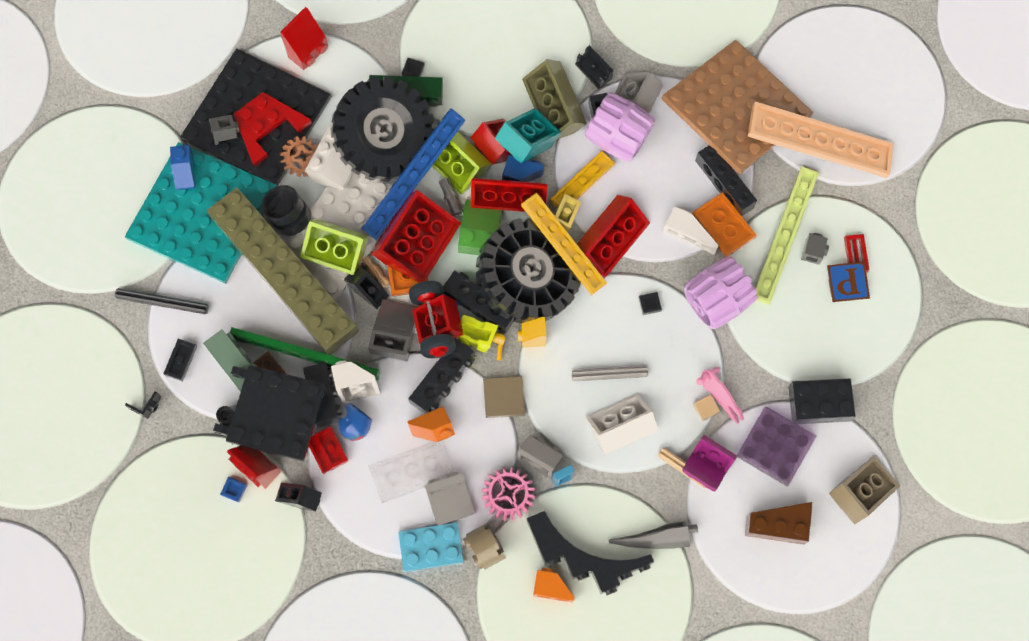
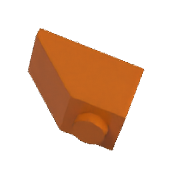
(432, 426)
(551, 586)

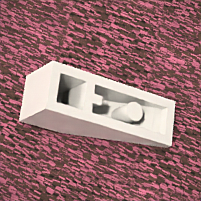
(687, 228)

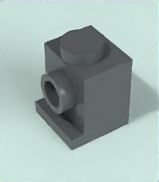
(223, 128)

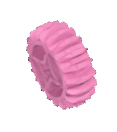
(516, 489)

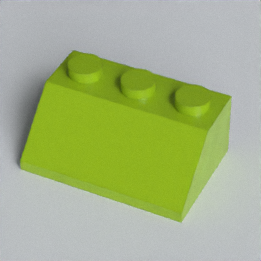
(461, 163)
(334, 246)

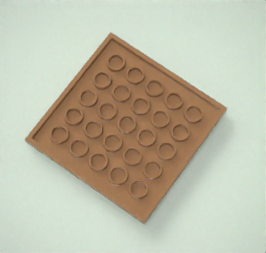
(719, 103)

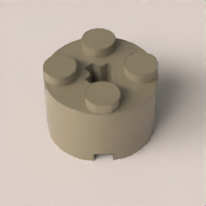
(485, 546)

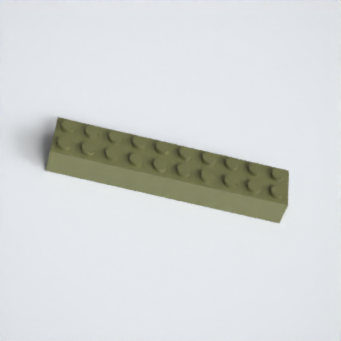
(283, 271)

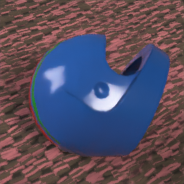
(355, 424)

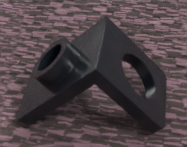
(150, 407)

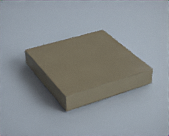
(504, 397)

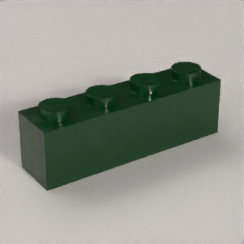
(429, 87)

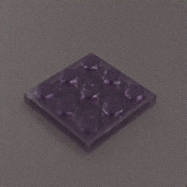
(776, 446)

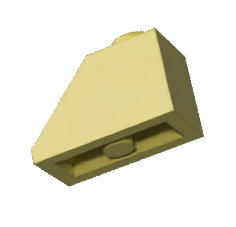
(567, 211)

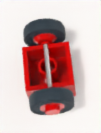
(435, 319)

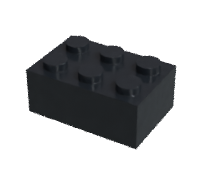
(821, 401)

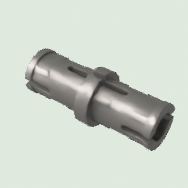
(451, 196)

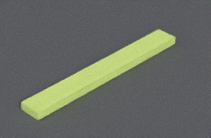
(785, 234)

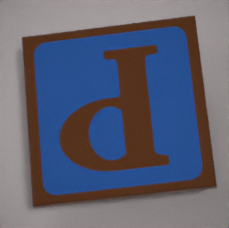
(848, 282)

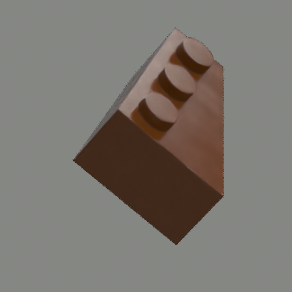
(781, 524)

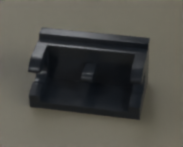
(594, 67)

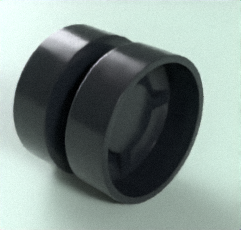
(286, 210)

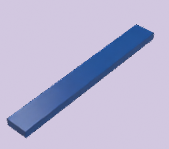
(413, 174)

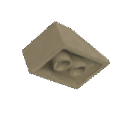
(864, 490)

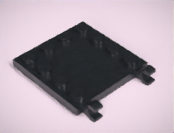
(274, 412)

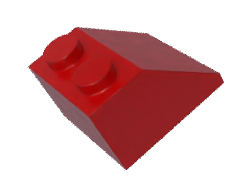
(485, 141)

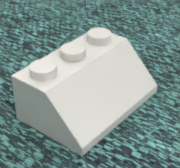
(326, 165)
(353, 381)
(622, 423)

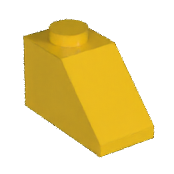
(533, 333)

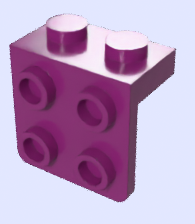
(709, 463)

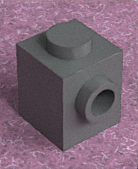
(815, 248)

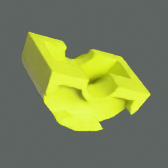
(477, 333)

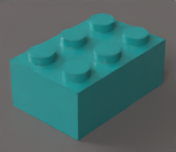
(527, 135)

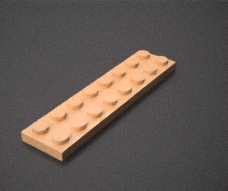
(820, 139)

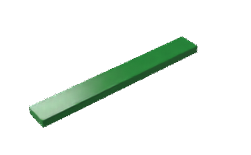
(293, 350)

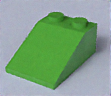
(476, 228)

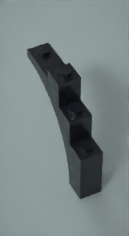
(605, 572)

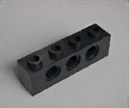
(725, 180)
(468, 301)
(442, 367)

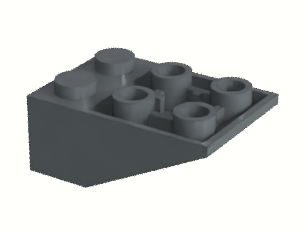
(393, 330)

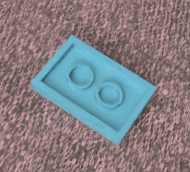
(430, 547)

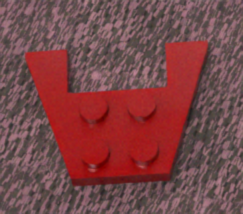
(262, 117)

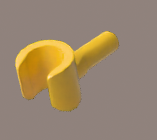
(499, 339)

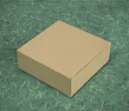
(706, 407)

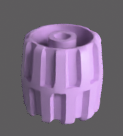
(619, 127)
(720, 292)

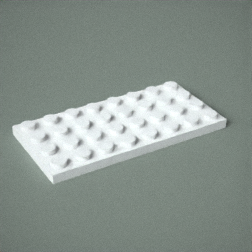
(346, 209)

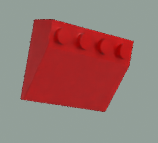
(416, 237)

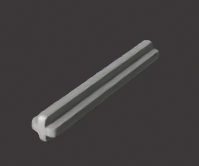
(609, 373)

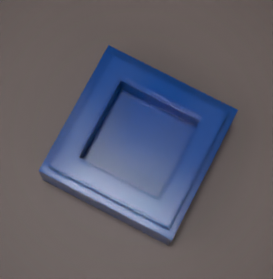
(233, 489)

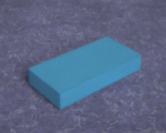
(562, 475)

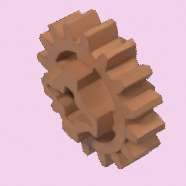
(298, 150)

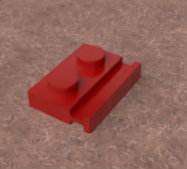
(327, 450)

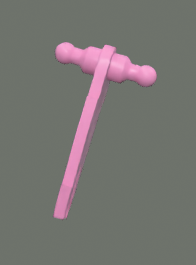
(720, 392)

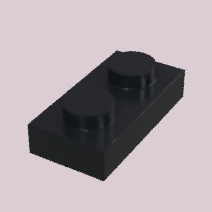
(180, 360)

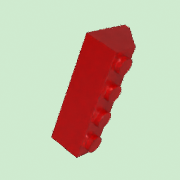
(504, 194)
(613, 234)

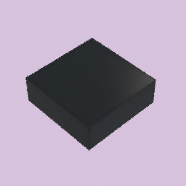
(413, 68)
(650, 303)

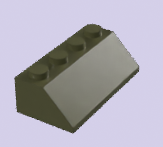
(554, 97)

